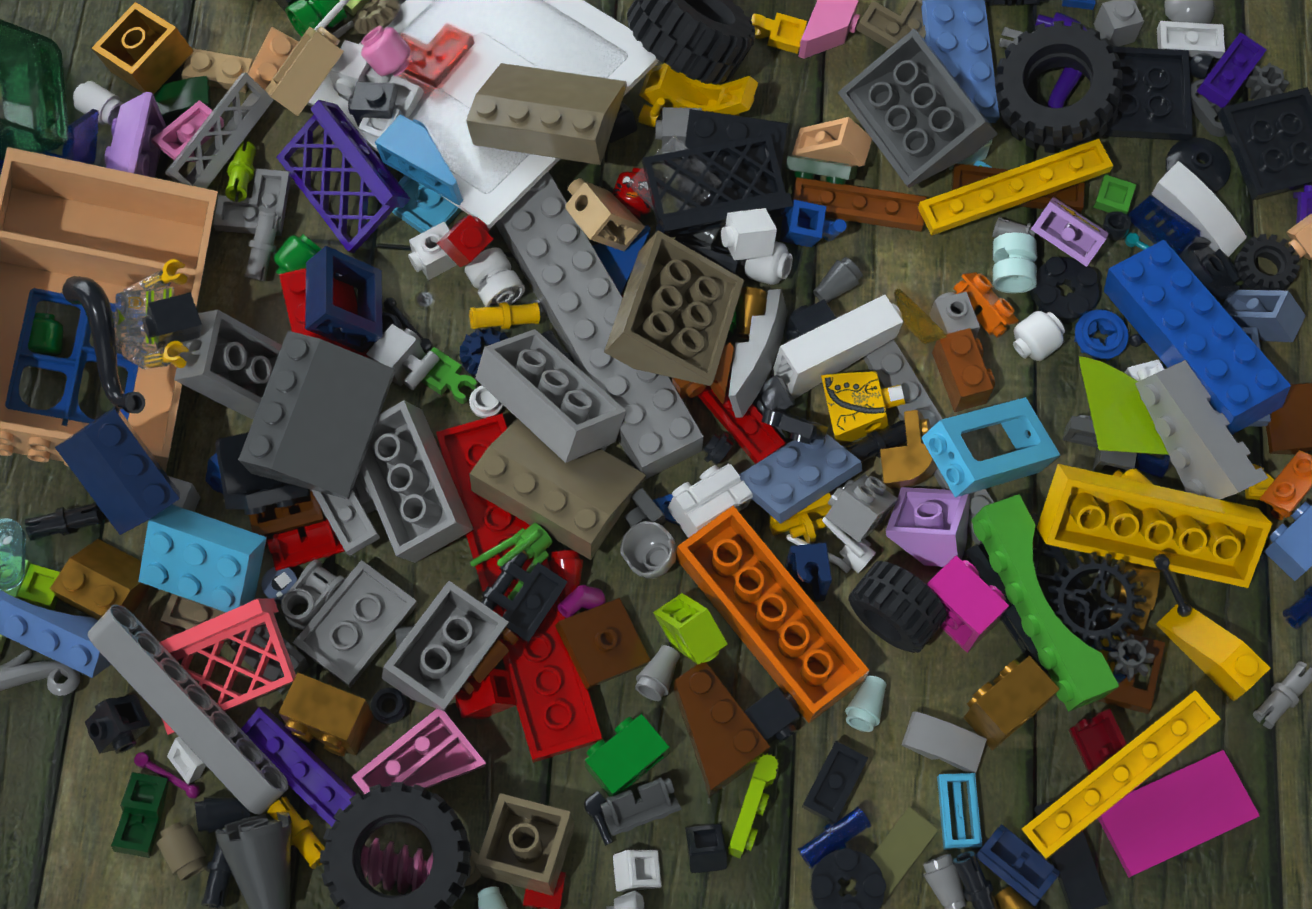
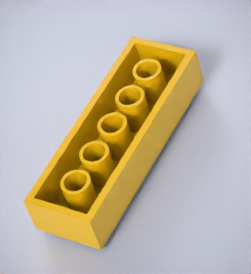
(1141, 520)

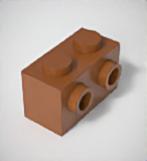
(963, 370)

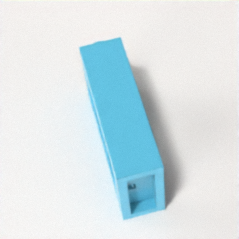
(967, 474)

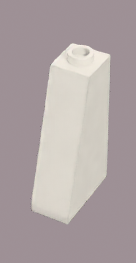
(836, 345)

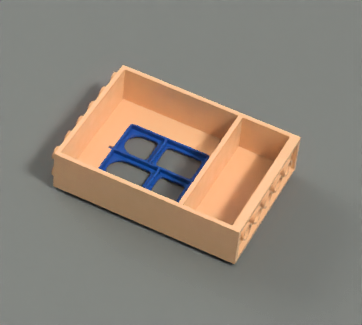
(97, 225)

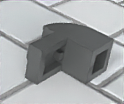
(1081, 431)

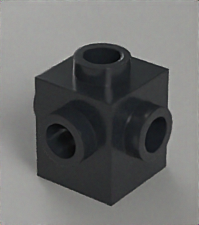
(117, 724)

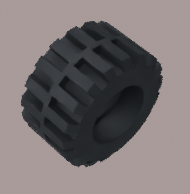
(897, 606)

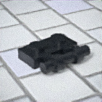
(532, 601)

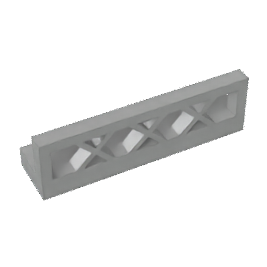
(226, 140)

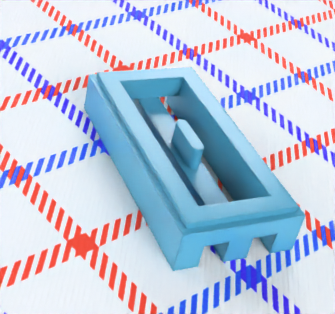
(961, 842)

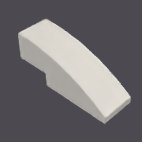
(1200, 207)

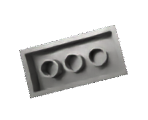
(550, 395)
(412, 485)

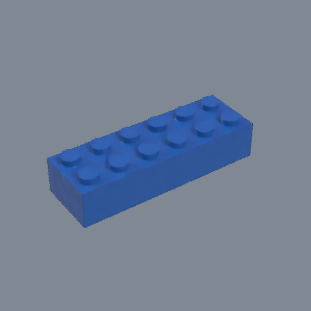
(1188, 324)

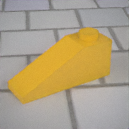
(1215, 651)

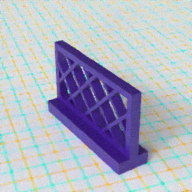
(364, 162)

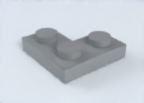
(268, 195)

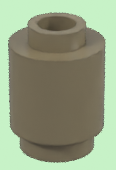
(182, 851)

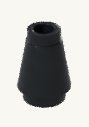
(217, 812)

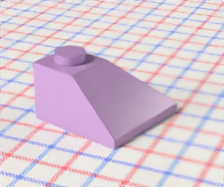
(930, 524)

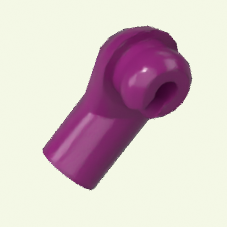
(582, 596)

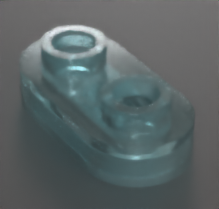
(12, 554)

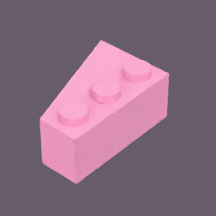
(422, 756)

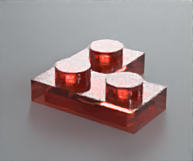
(437, 59)

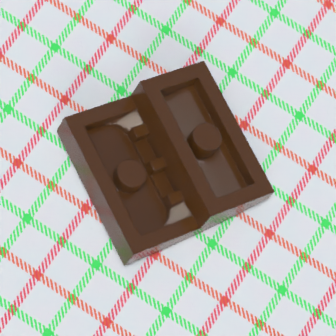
(1292, 424)

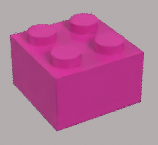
(969, 602)

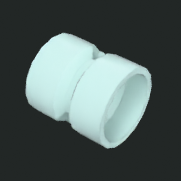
(1014, 262)

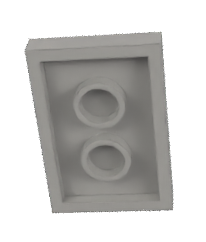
(355, 623)

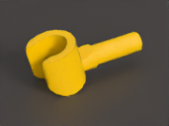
(650, 114)

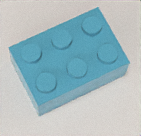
(201, 558)

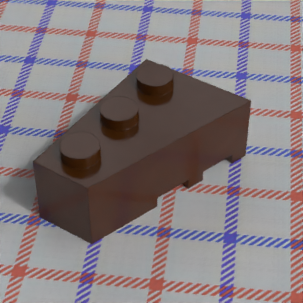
(718, 728)

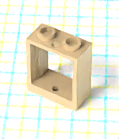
(305, 69)

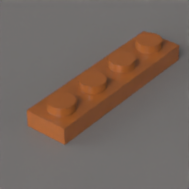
(862, 204)

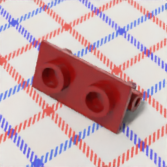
(291, 549)

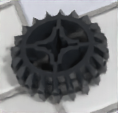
(1100, 584)

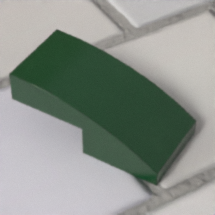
(180, 95)
(141, 815)

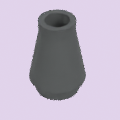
(838, 280)

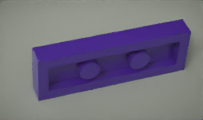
(1231, 70)

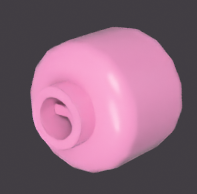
(385, 51)

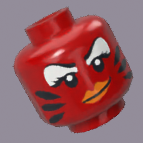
(628, 196)

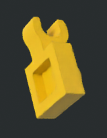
(783, 32)

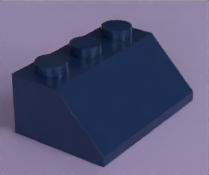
(118, 471)

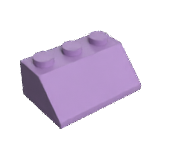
(132, 137)

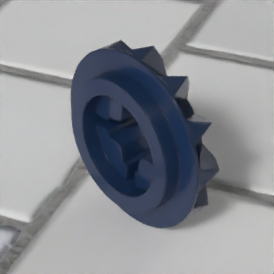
(472, 346)

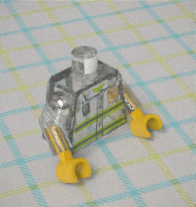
(128, 325)

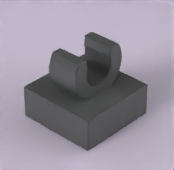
(645, 510)

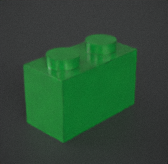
(626, 755)

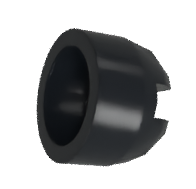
(1201, 65)
(1117, 225)

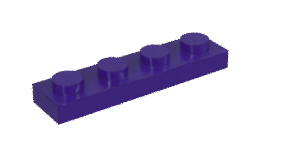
(299, 765)

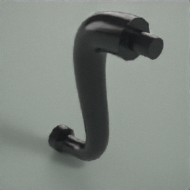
(95, 302)

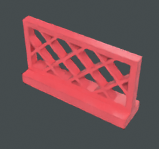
(229, 626)

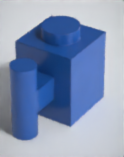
(806, 225)

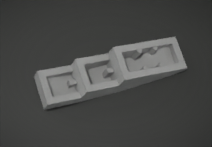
(756, 358)

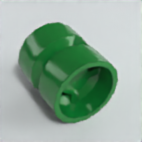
(311, 13)

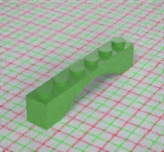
(1072, 665)

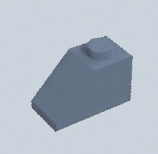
(1270, 311)

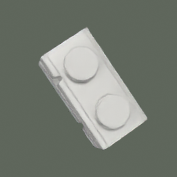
(707, 499)

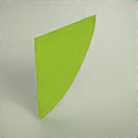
(1117, 410)

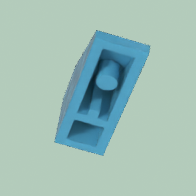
(412, 152)

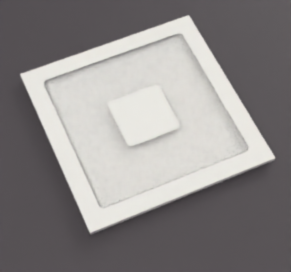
(527, 33)

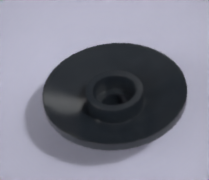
(1216, 167)

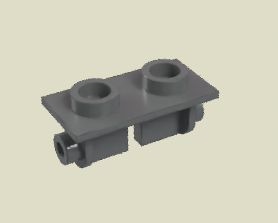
(625, 813)

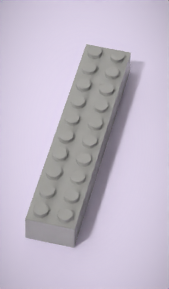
(582, 310)

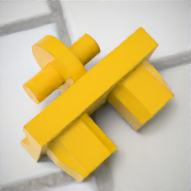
(805, 521)

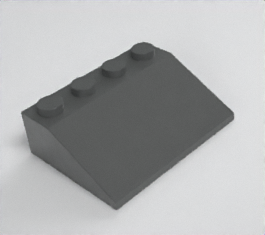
(916, 111)
(316, 416)

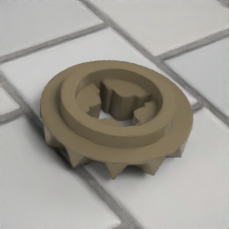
(376, 14)

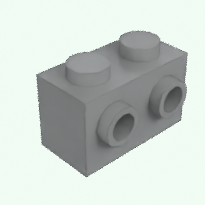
(860, 506)

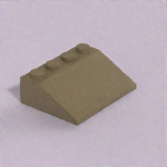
(546, 113)
(674, 312)
(569, 500)

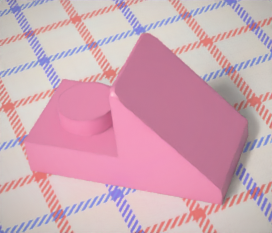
(180, 131)

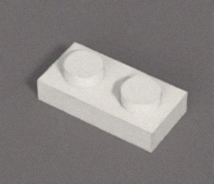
(1194, 37)

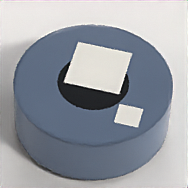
(278, 583)

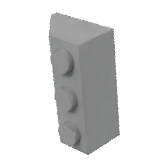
(443, 648)

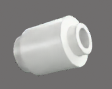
(93, 96)

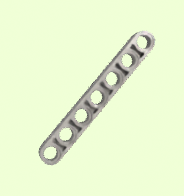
(188, 709)

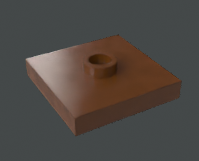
(602, 643)

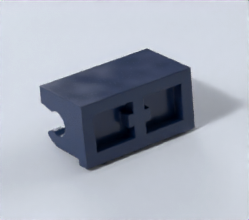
(810, 565)
(1018, 864)

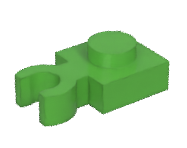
(446, 375)

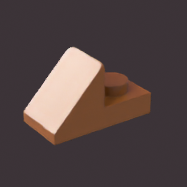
(720, 382)

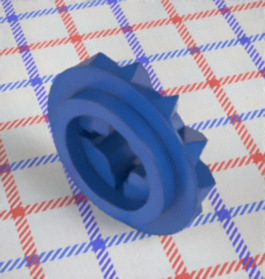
(1108, 324)

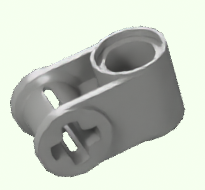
(311, 588)

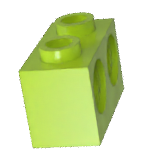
(690, 629)

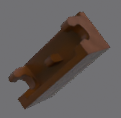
(284, 519)

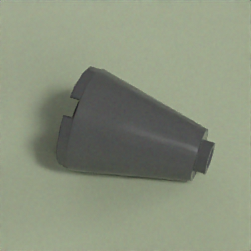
(260, 859)

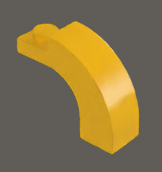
(684, 92)

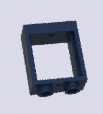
(334, 322)

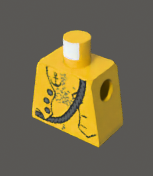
(858, 403)

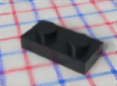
(834, 782)

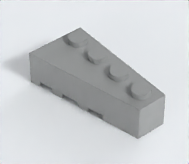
(1196, 434)

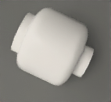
(769, 268)
(1038, 335)

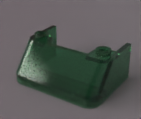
(31, 91)

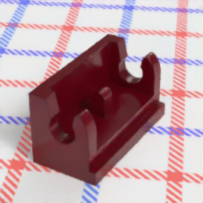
(1097, 739)

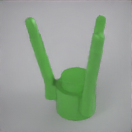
(531, 542)

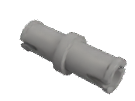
(262, 246)
(1284, 695)

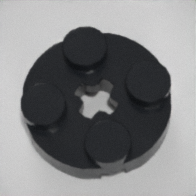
(1211, 268)
(1078, 277)
(847, 865)

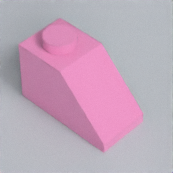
(828, 26)

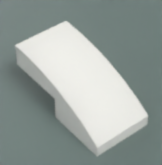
(406, 101)

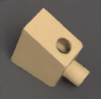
(593, 209)

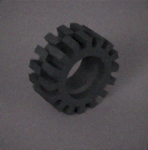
(1271, 250)

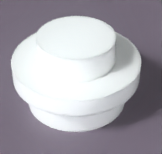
(484, 403)

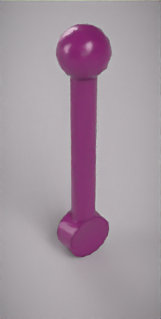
(142, 760)

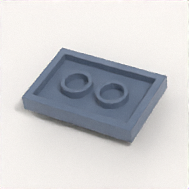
(799, 475)

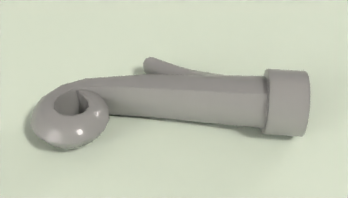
(17, 673)

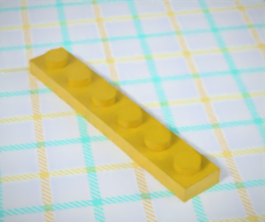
(1015, 186)
(1120, 774)

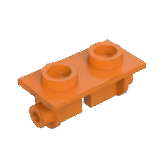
(995, 310)
(1290, 486)

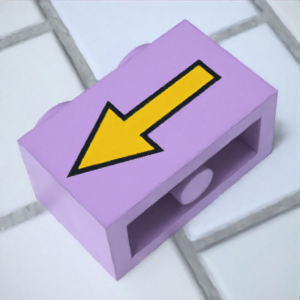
(1070, 231)

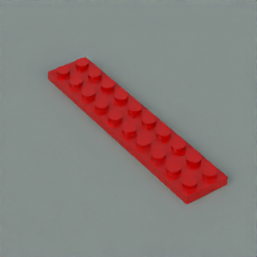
(545, 683)

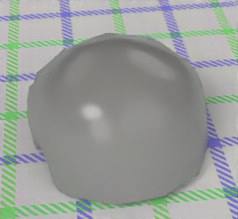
(1189, 10)
(648, 549)

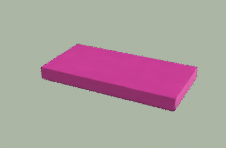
(1177, 813)

